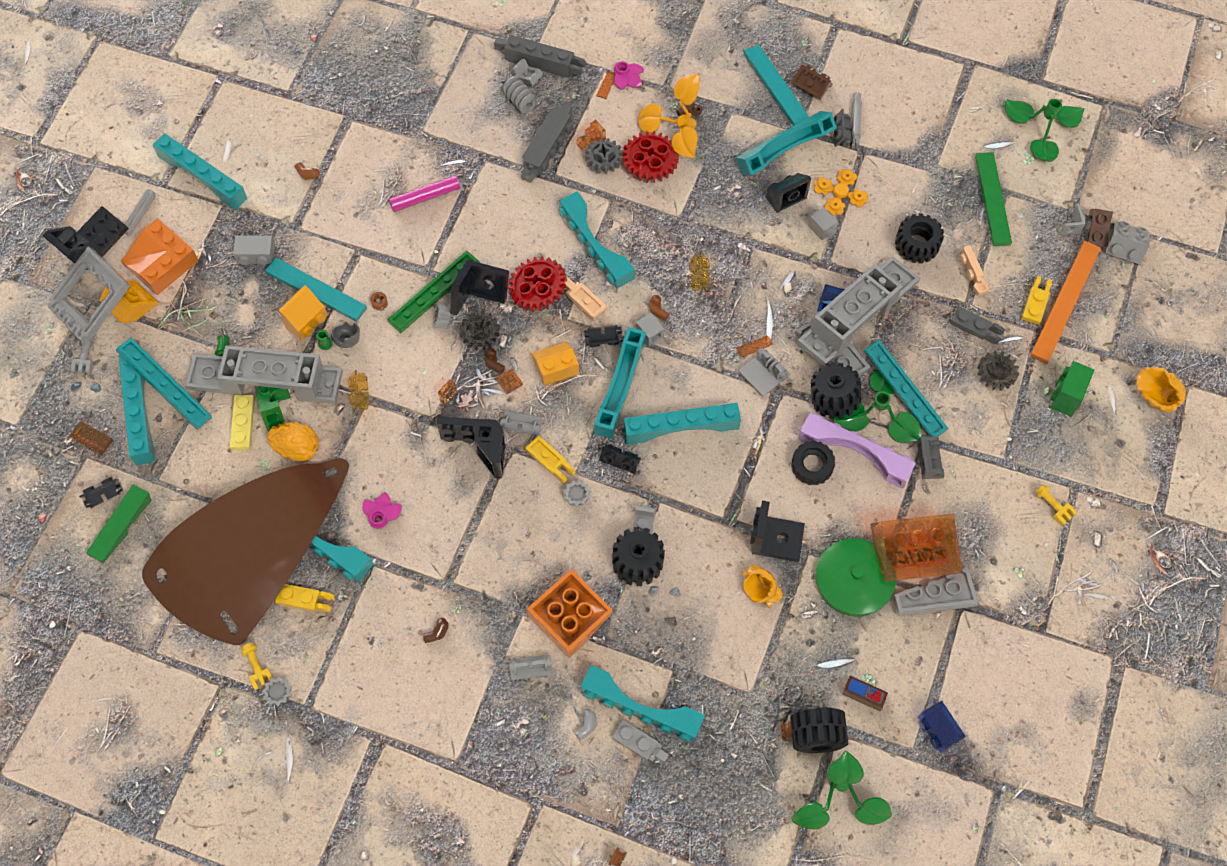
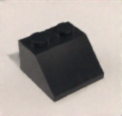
(788, 191)

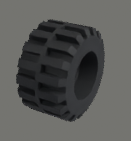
(924, 227)

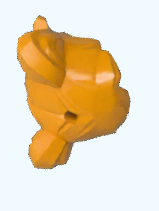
(761, 586)

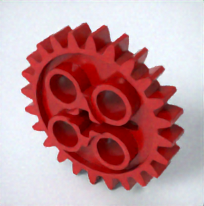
(658, 153)
(537, 283)

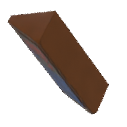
(865, 693)

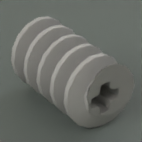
(519, 94)

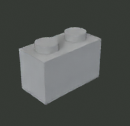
(254, 250)

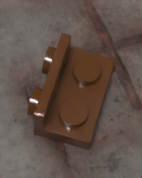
(811, 81)

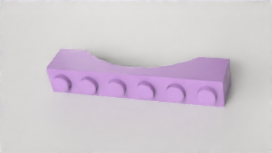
(893, 466)

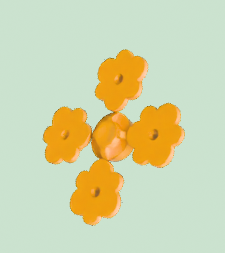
(841, 190)

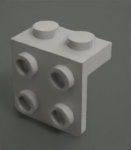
(1128, 242)

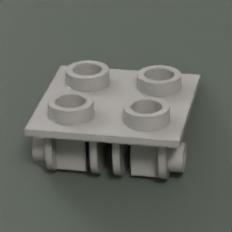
(764, 372)

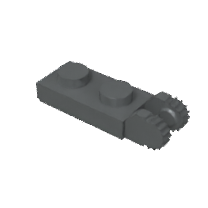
(976, 325)

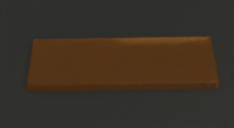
(606, 85)
(754, 346)

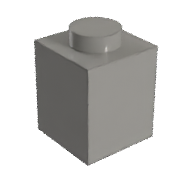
(823, 224)
(652, 327)

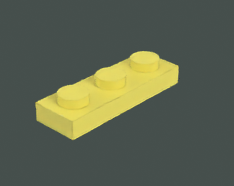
(242, 422)

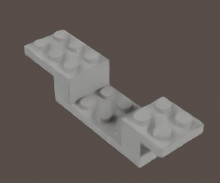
(836, 323)
(265, 368)

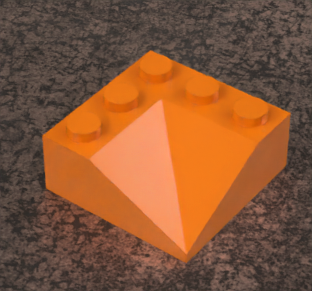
(159, 257)
(569, 613)

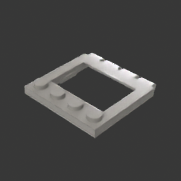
(69, 314)

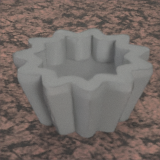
(441, 315)
(577, 493)
(277, 691)

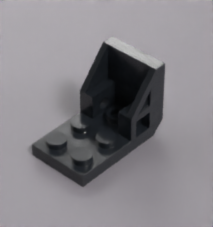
(97, 233)
(486, 434)

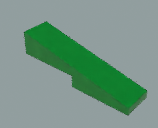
(116, 527)

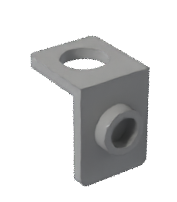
(1079, 222)

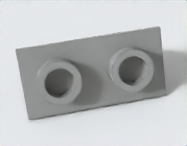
(521, 422)
(530, 667)

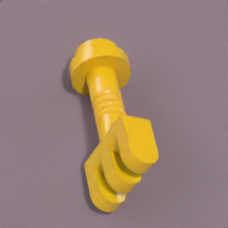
(1063, 512)
(249, 651)

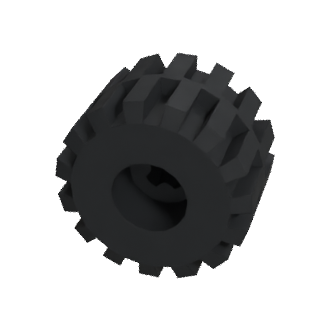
(836, 390)
(634, 566)
(819, 730)

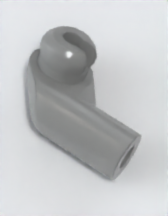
(589, 724)

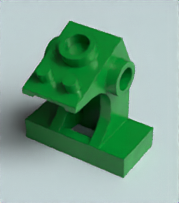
(268, 404)

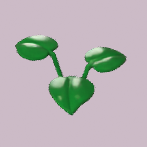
(1067, 116)
(902, 430)
(843, 774)

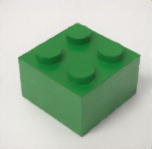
(1071, 388)

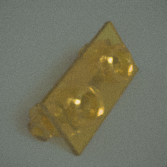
(701, 266)
(357, 397)

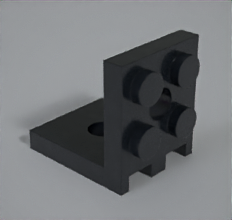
(472, 282)
(767, 530)

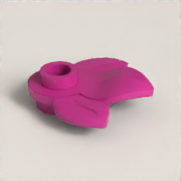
(628, 76)
(381, 508)

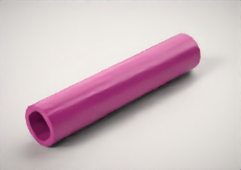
(424, 193)

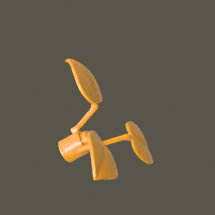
(686, 140)

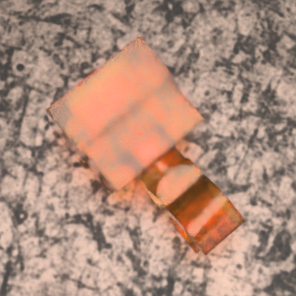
(593, 132)

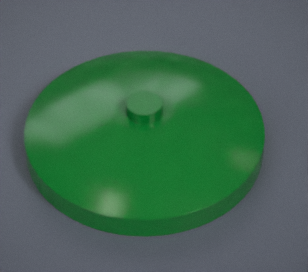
(852, 578)

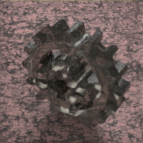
(479, 330)
(991, 363)

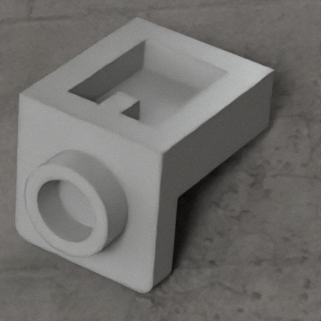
(644, 518)

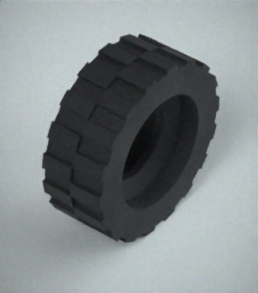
(804, 474)

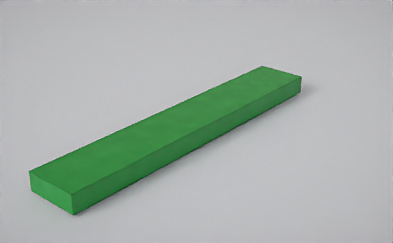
(993, 199)
(428, 295)

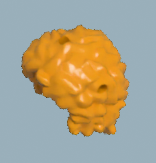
(1161, 388)
(293, 441)

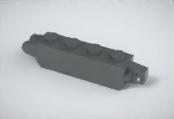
(540, 56)
(546, 142)

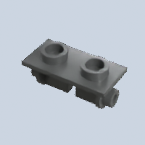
(843, 124)

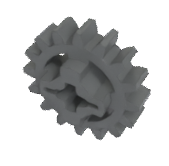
(595, 157)

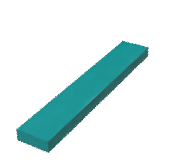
(775, 84)
(326, 294)
(163, 383)
(905, 389)

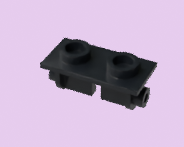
(594, 337)
(614, 457)
(93, 495)

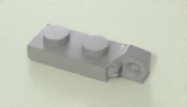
(639, 743)

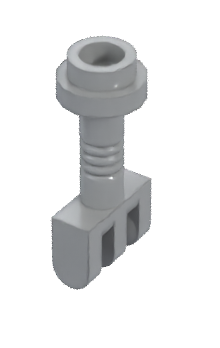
(82, 362)

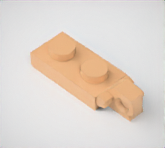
(974, 270)
(585, 299)

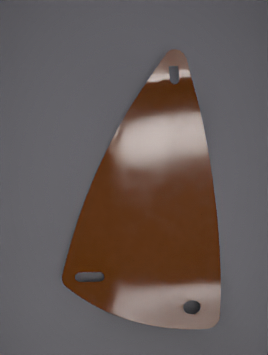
(242, 549)

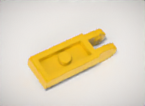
(1036, 302)
(549, 458)
(303, 598)

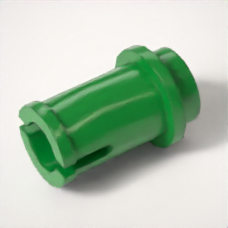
(324, 340)
(221, 345)

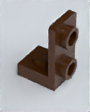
(1099, 226)

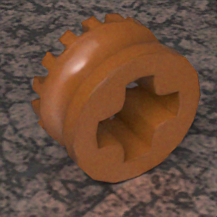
(375, 304)
(786, 730)
(617, 858)

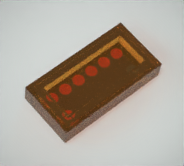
(91, 438)

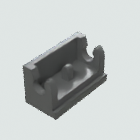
(930, 458)

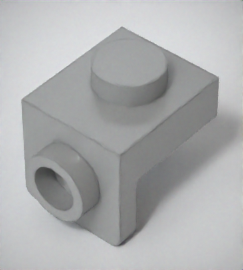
(525, 73)

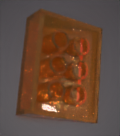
(917, 547)

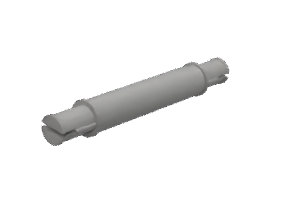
(856, 119)

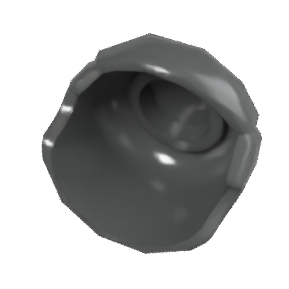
(346, 335)

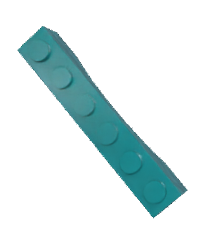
(806, 130)
(219, 183)
(615, 266)
(621, 382)
(716, 418)
(137, 427)
(348, 559)
(681, 721)

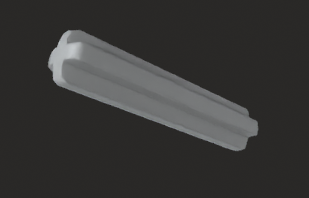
(139, 211)

